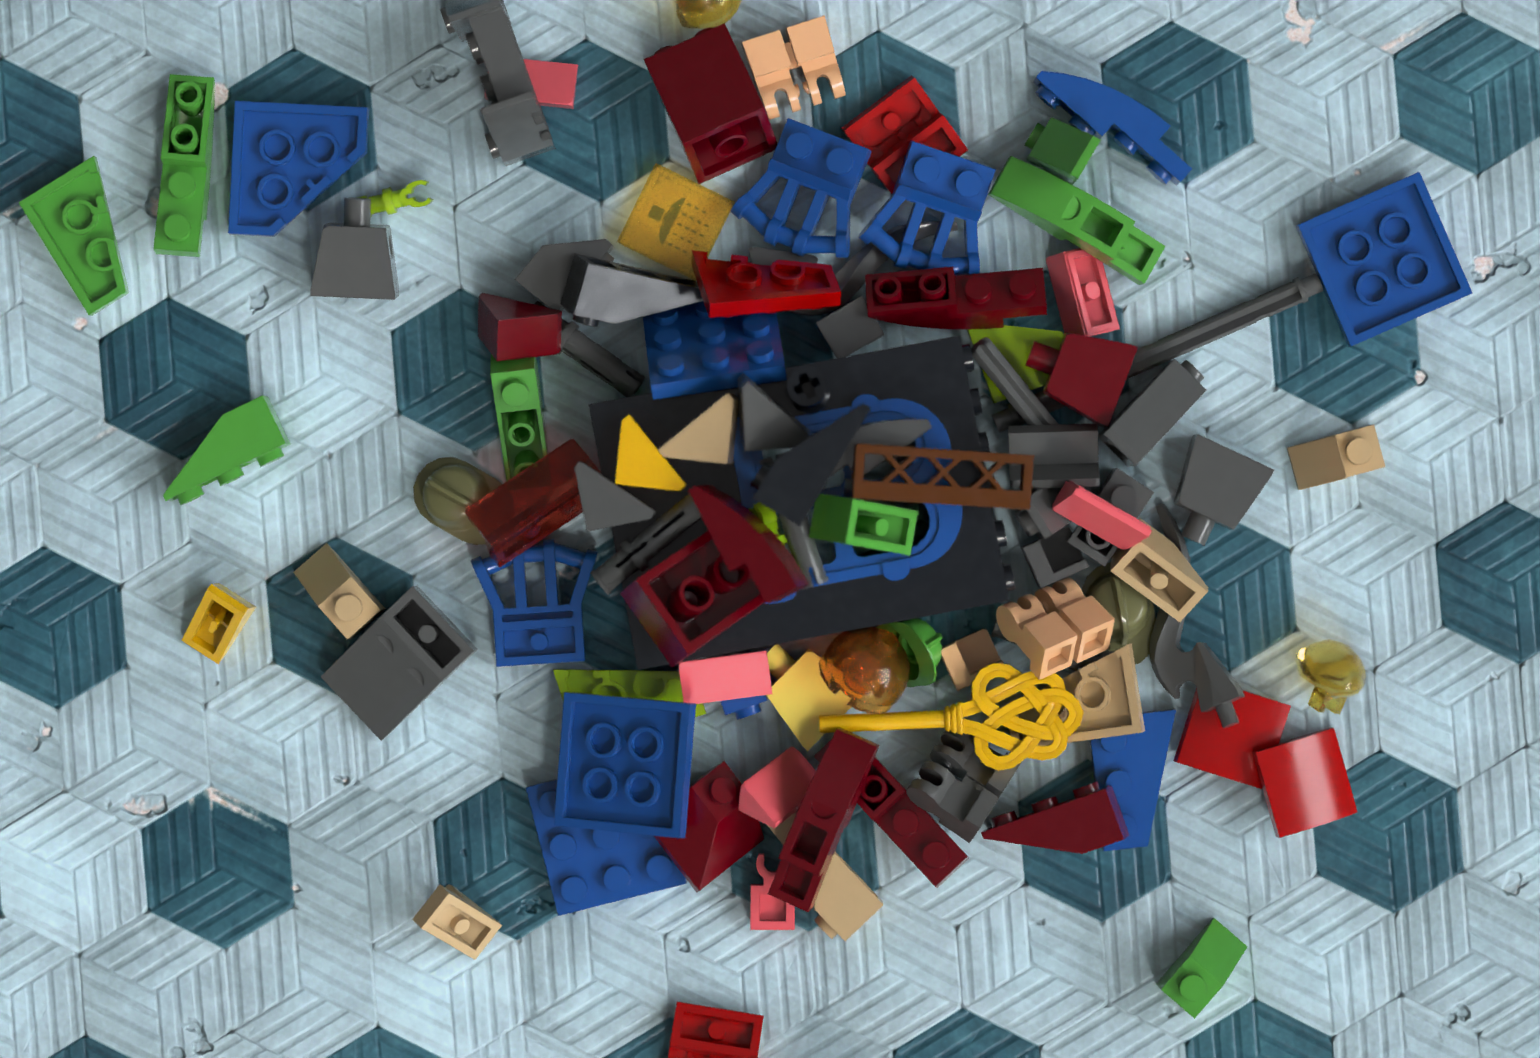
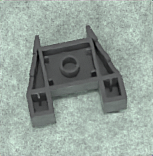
(515, 115)

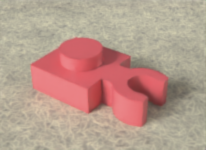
(766, 910)

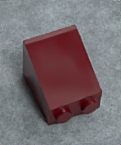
(711, 103)

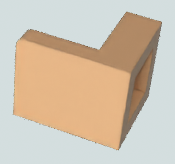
(967, 656)

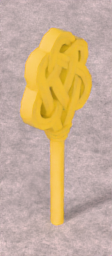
(1046, 726)

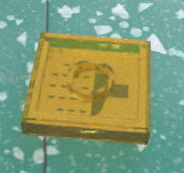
(674, 219)

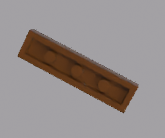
(940, 494)

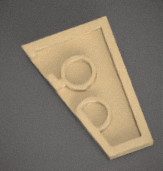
(1107, 697)

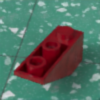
(1069, 826)

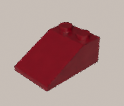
(691, 599)

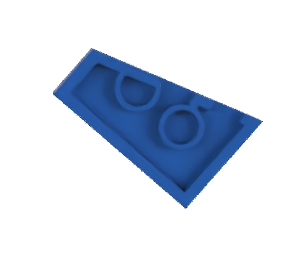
(1135, 771)

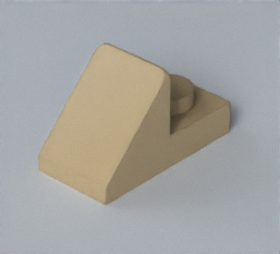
(1336, 457)
(457, 921)

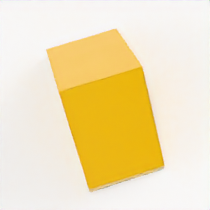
(641, 462)
(217, 622)

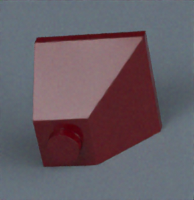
(714, 830)

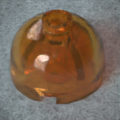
(867, 668)

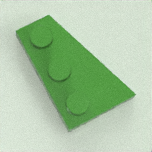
(80, 234)

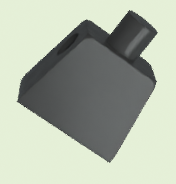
(356, 257)
(1217, 487)

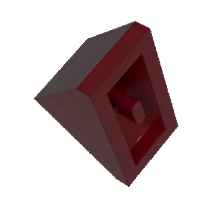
(518, 328)

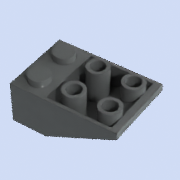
(398, 662)

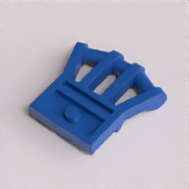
(815, 162)
(943, 184)
(538, 632)

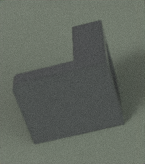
(849, 328)
(1053, 558)

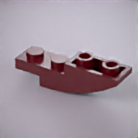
(959, 302)
(822, 818)
(907, 824)

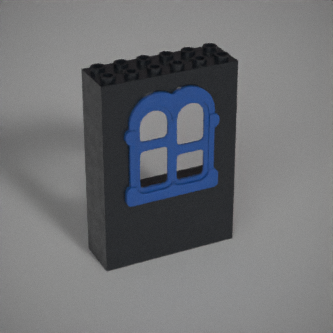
(946, 572)

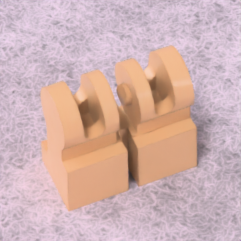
(807, 48)
(1056, 626)

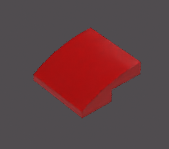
(895, 120)
(1230, 749)
(1305, 782)
(714, 1033)

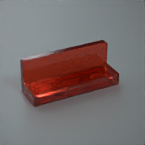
(530, 504)

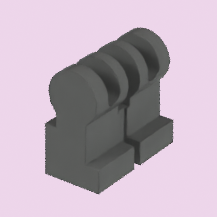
(958, 804)

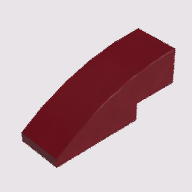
(748, 543)

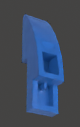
(1100, 107)

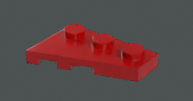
(750, 288)

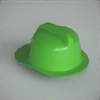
(921, 646)

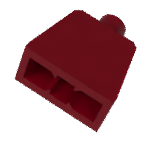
(1084, 373)

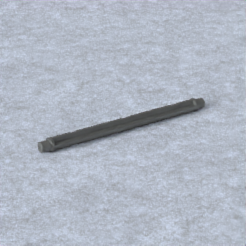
(1195, 336)

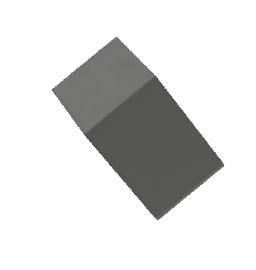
(764, 421)
(606, 502)

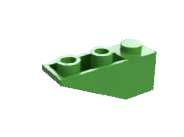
(519, 413)
(235, 441)

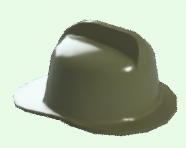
(446, 490)
(1131, 610)

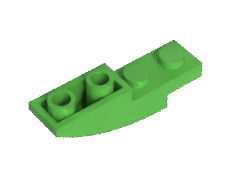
(186, 165)
(1078, 217)

